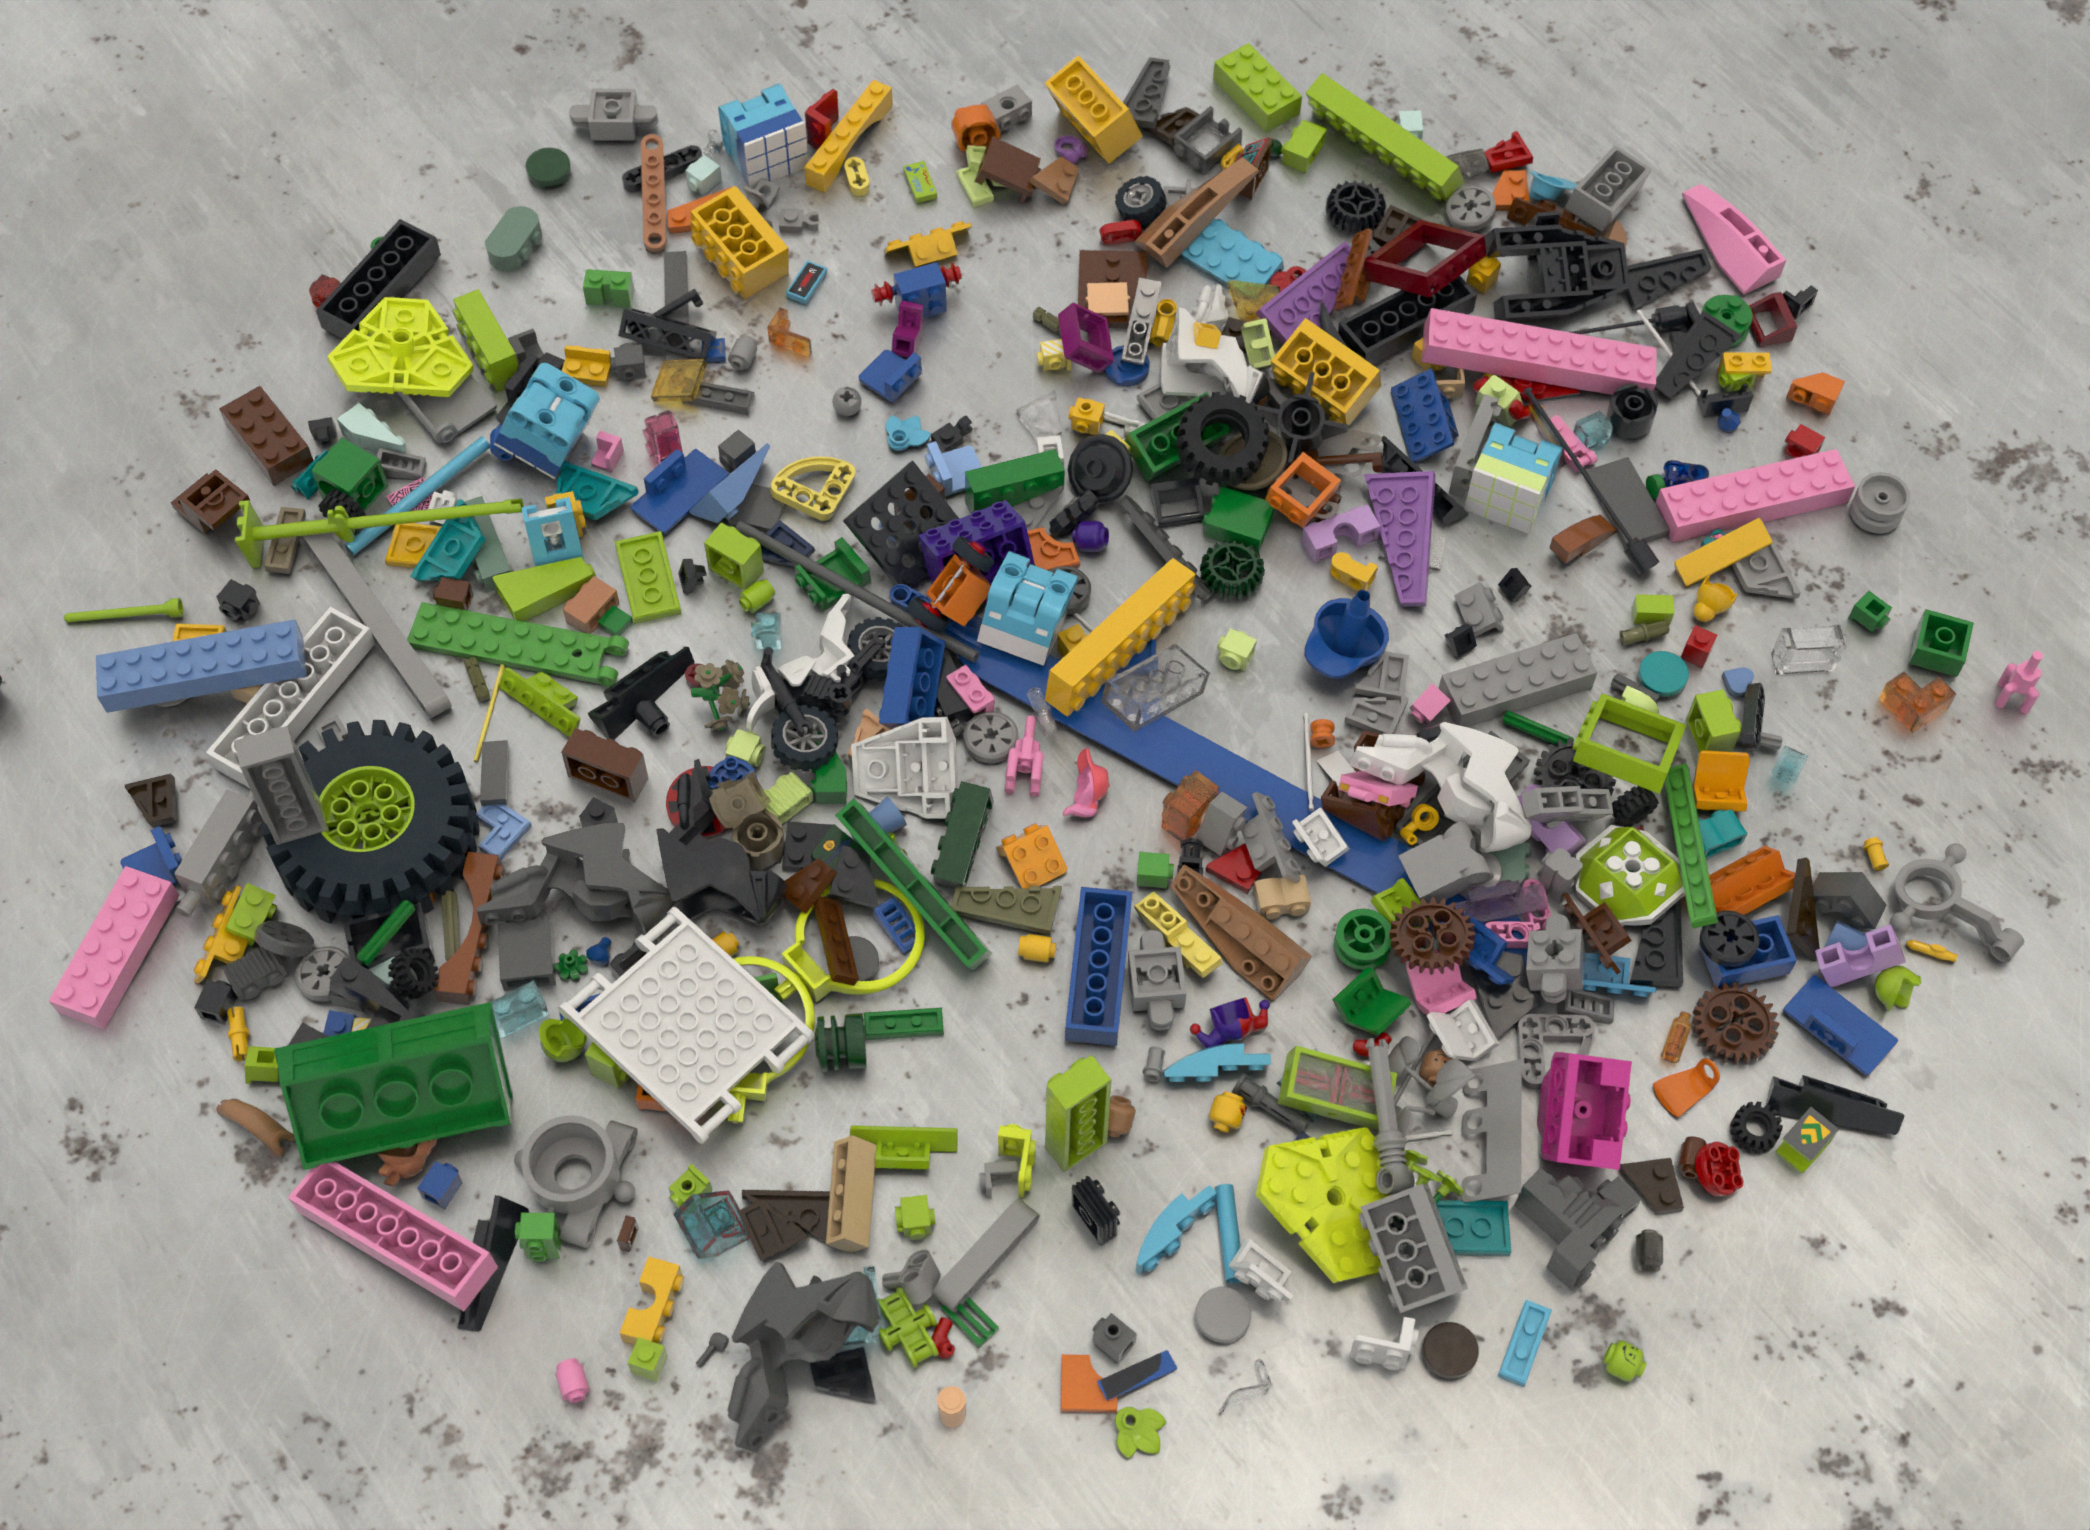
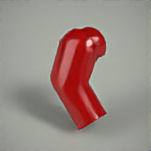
(1361, 1050)
(941, 1340)

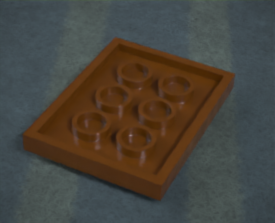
(1111, 267)

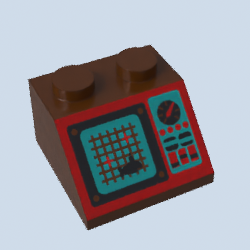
(1258, 155)

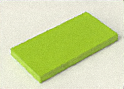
(647, 577)

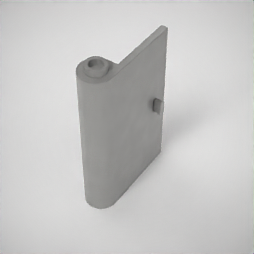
(451, 415)

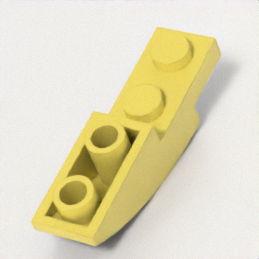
(1174, 928)

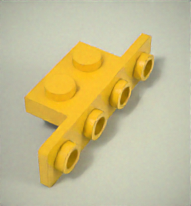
(931, 247)
(222, 944)

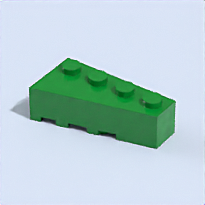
(1013, 480)

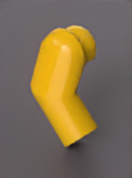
(1229, 158)

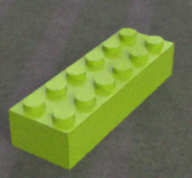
(1077, 1112)

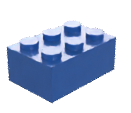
(1771, 959)

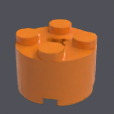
(974, 126)

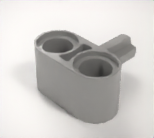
(917, 1277)

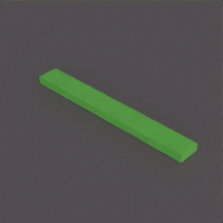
(1690, 847)

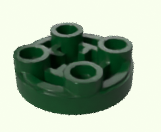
(548, 167)

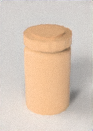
(951, 1406)

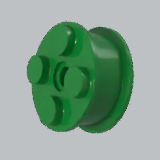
(1732, 312)
(1363, 939)

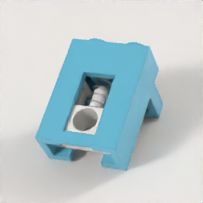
(552, 533)

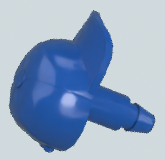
(1346, 636)

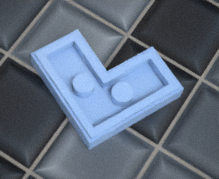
(507, 829)

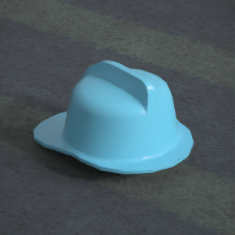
(1548, 187)

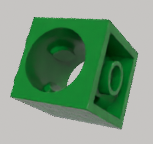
(352, 472)

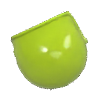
(1895, 986)
(561, 1039)

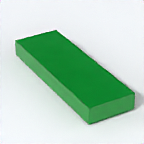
(903, 1023)

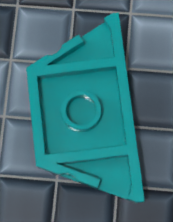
(595, 491)
(450, 550)

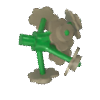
(710, 680)

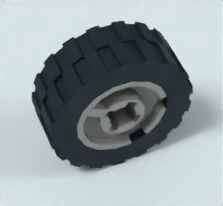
(1141, 200)

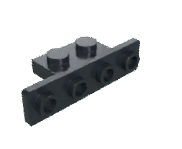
(517, 383)

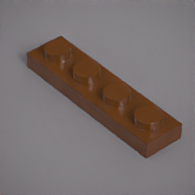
(836, 941)

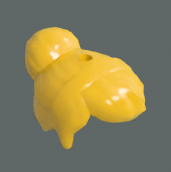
(1712, 600)

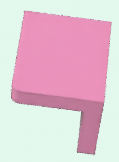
(609, 451)

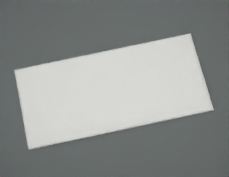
(1335, 765)

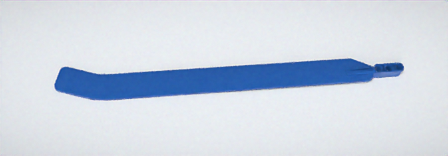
(1177, 751)

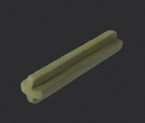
(450, 923)

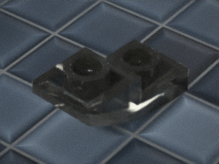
(1470, 162)

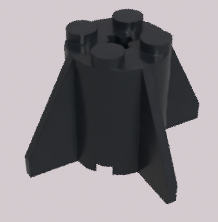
(1302, 422)

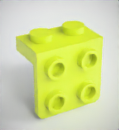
(1018, 1143)

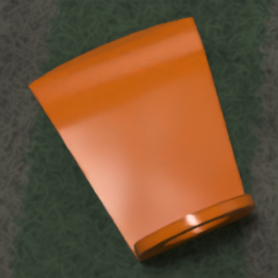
(1686, 1088)

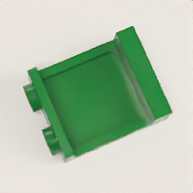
(841, 561)

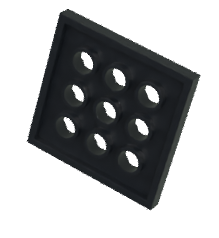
(892, 525)

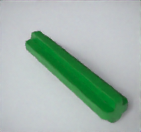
(1534, 728)
(385, 932)

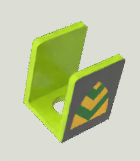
(1806, 1140)

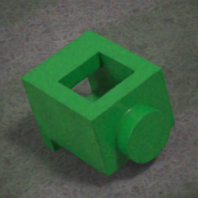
(1871, 612)

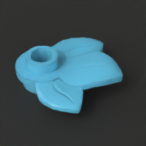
(907, 431)

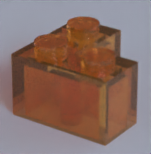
(1914, 704)
(1186, 806)

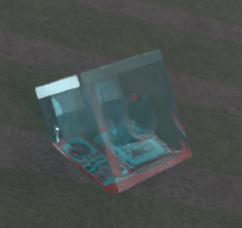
(711, 1223)

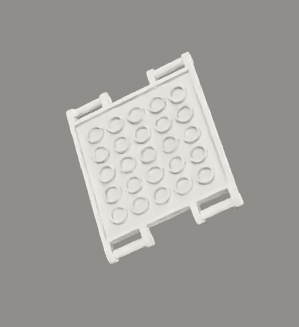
(687, 1023)

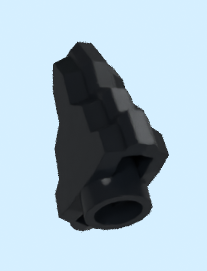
(1073, 513)

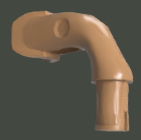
(257, 1123)

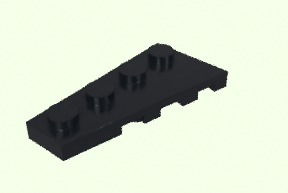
(1660, 276)

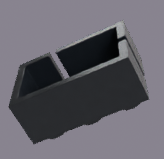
(412, 934)

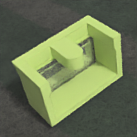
(1258, 344)

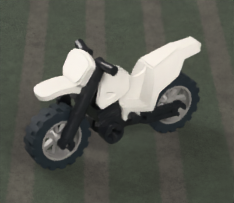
(810, 689)

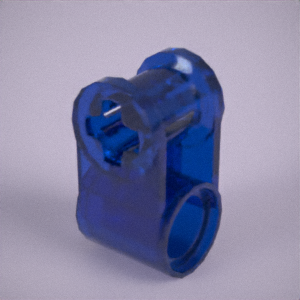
(1684, 472)

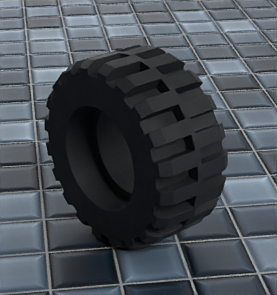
(1230, 411)

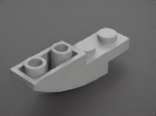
(1141, 321)

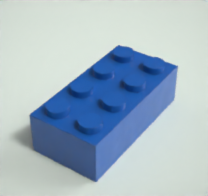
(911, 676)

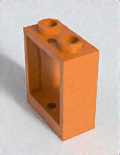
(1316, 476)

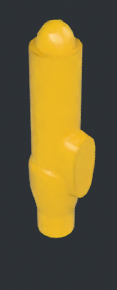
(1933, 950)

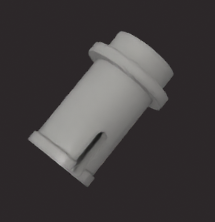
(1153, 1069)

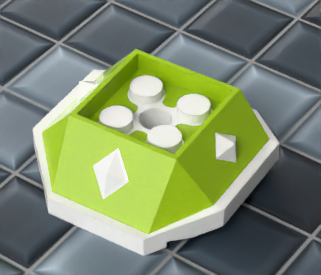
(1631, 896)

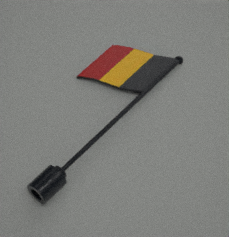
(1637, 550)

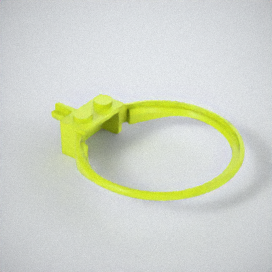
(815, 978)
(755, 1085)

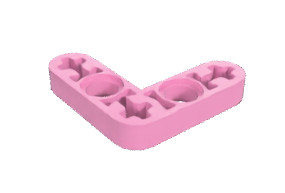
(1531, 924)

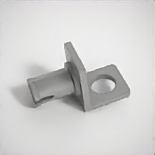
(756, 198)

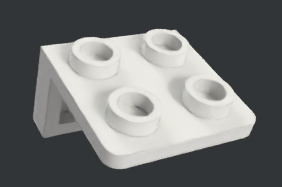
(1463, 1032)
(1262, 1271)
(1384, 1352)

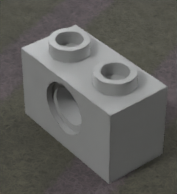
(1010, 107)

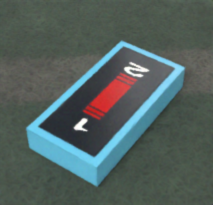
(806, 282)

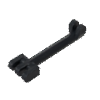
(668, 309)

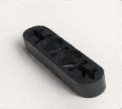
(685, 153)
(1753, 716)

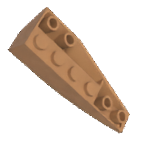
(1241, 934)

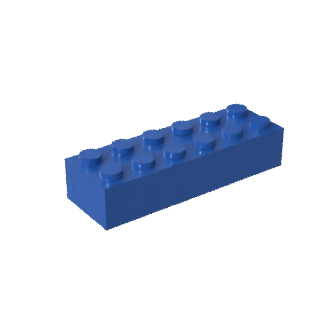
(1098, 966)

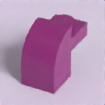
(909, 329)

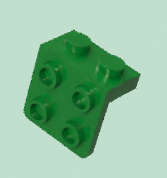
(1368, 1004)

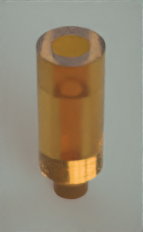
(1677, 1038)

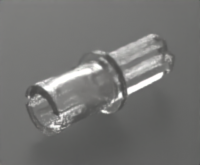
(1042, 711)

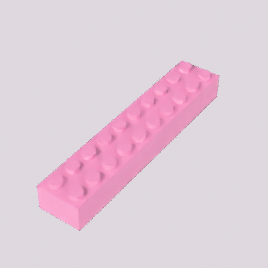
(1536, 353)

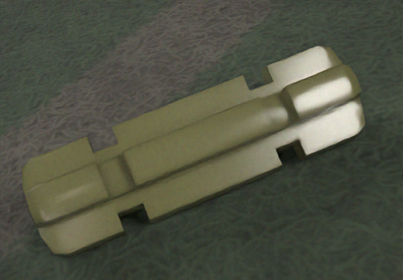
(1048, 319)
(477, 679)

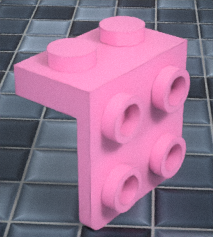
(1439, 991)

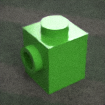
(1154, 870)

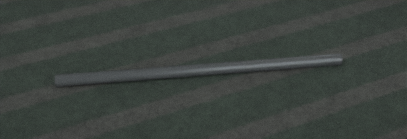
(852, 588)

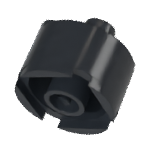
(1632, 411)

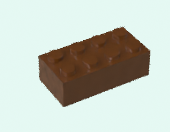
(266, 435)

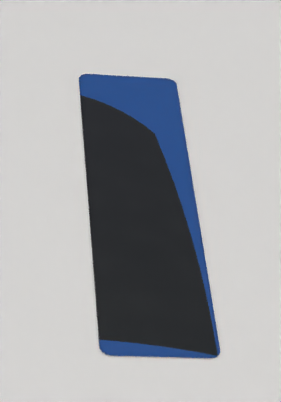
(1137, 1375)

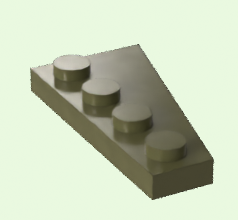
(1018, 908)

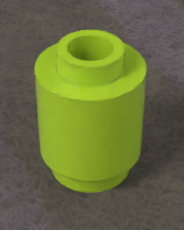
(756, 596)

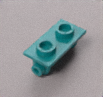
(305, 481)

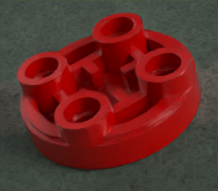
(1719, 1169)

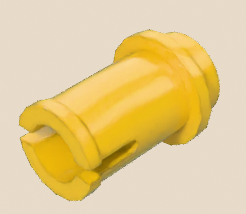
(1874, 848)

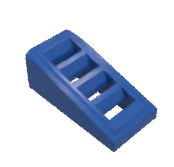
(887, 913)

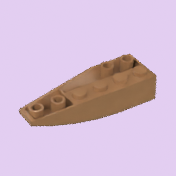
(1193, 213)

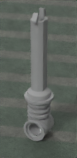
(1393, 1175)

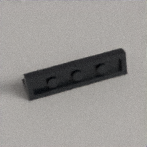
(673, 326)

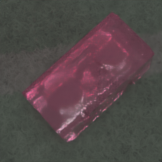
(661, 435)

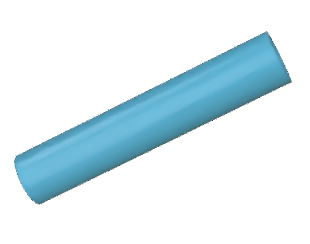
(1228, 1228)

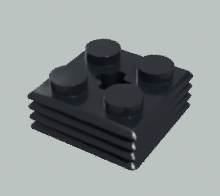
(1094, 1209)

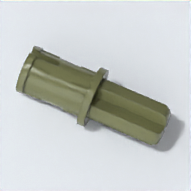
(1644, 632)

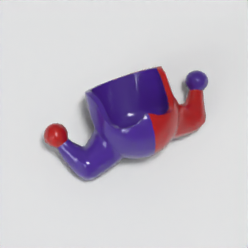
(1232, 1022)

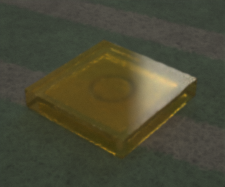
(678, 380)

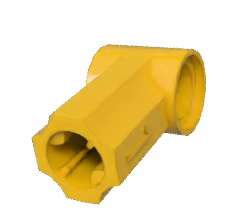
(1163, 323)

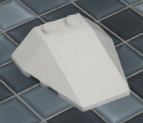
(910, 766)

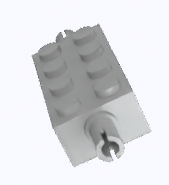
(218, 851)

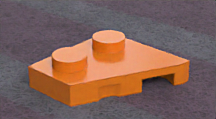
(1509, 186)

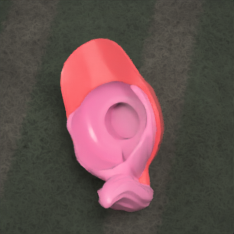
(1092, 787)

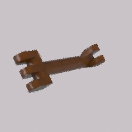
(1375, 458)

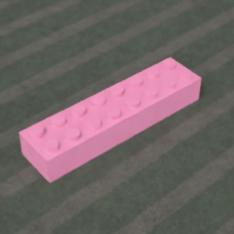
(1755, 493)
(394, 1233)

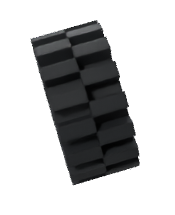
(336, 498)
(1634, 806)
(403, 977)
(1747, 1139)

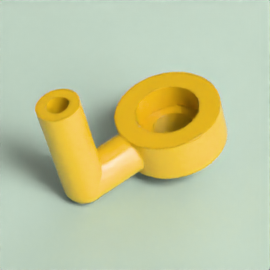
(1423, 824)

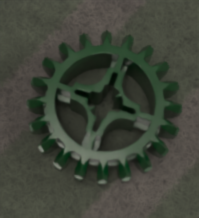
(1226, 575)

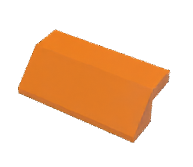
(1751, 881)

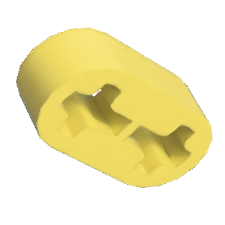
(861, 176)

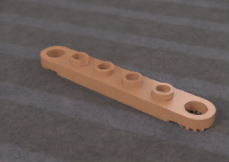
(653, 193)

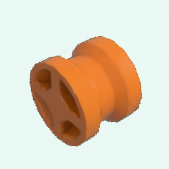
(1322, 733)

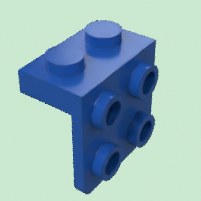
(891, 374)
(157, 858)

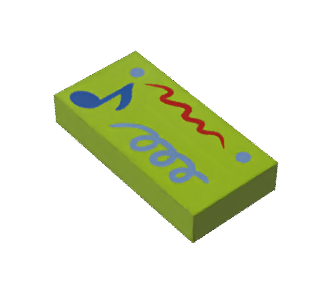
(920, 182)

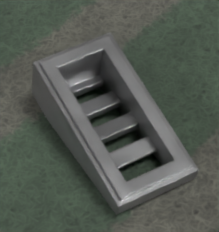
(398, 457)
(1570, 1005)

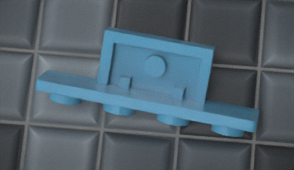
(1597, 975)

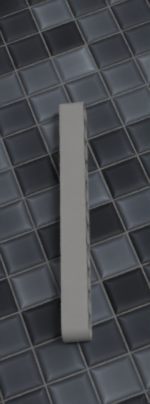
(383, 629)

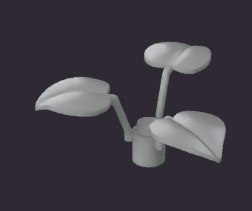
(1449, 1080)

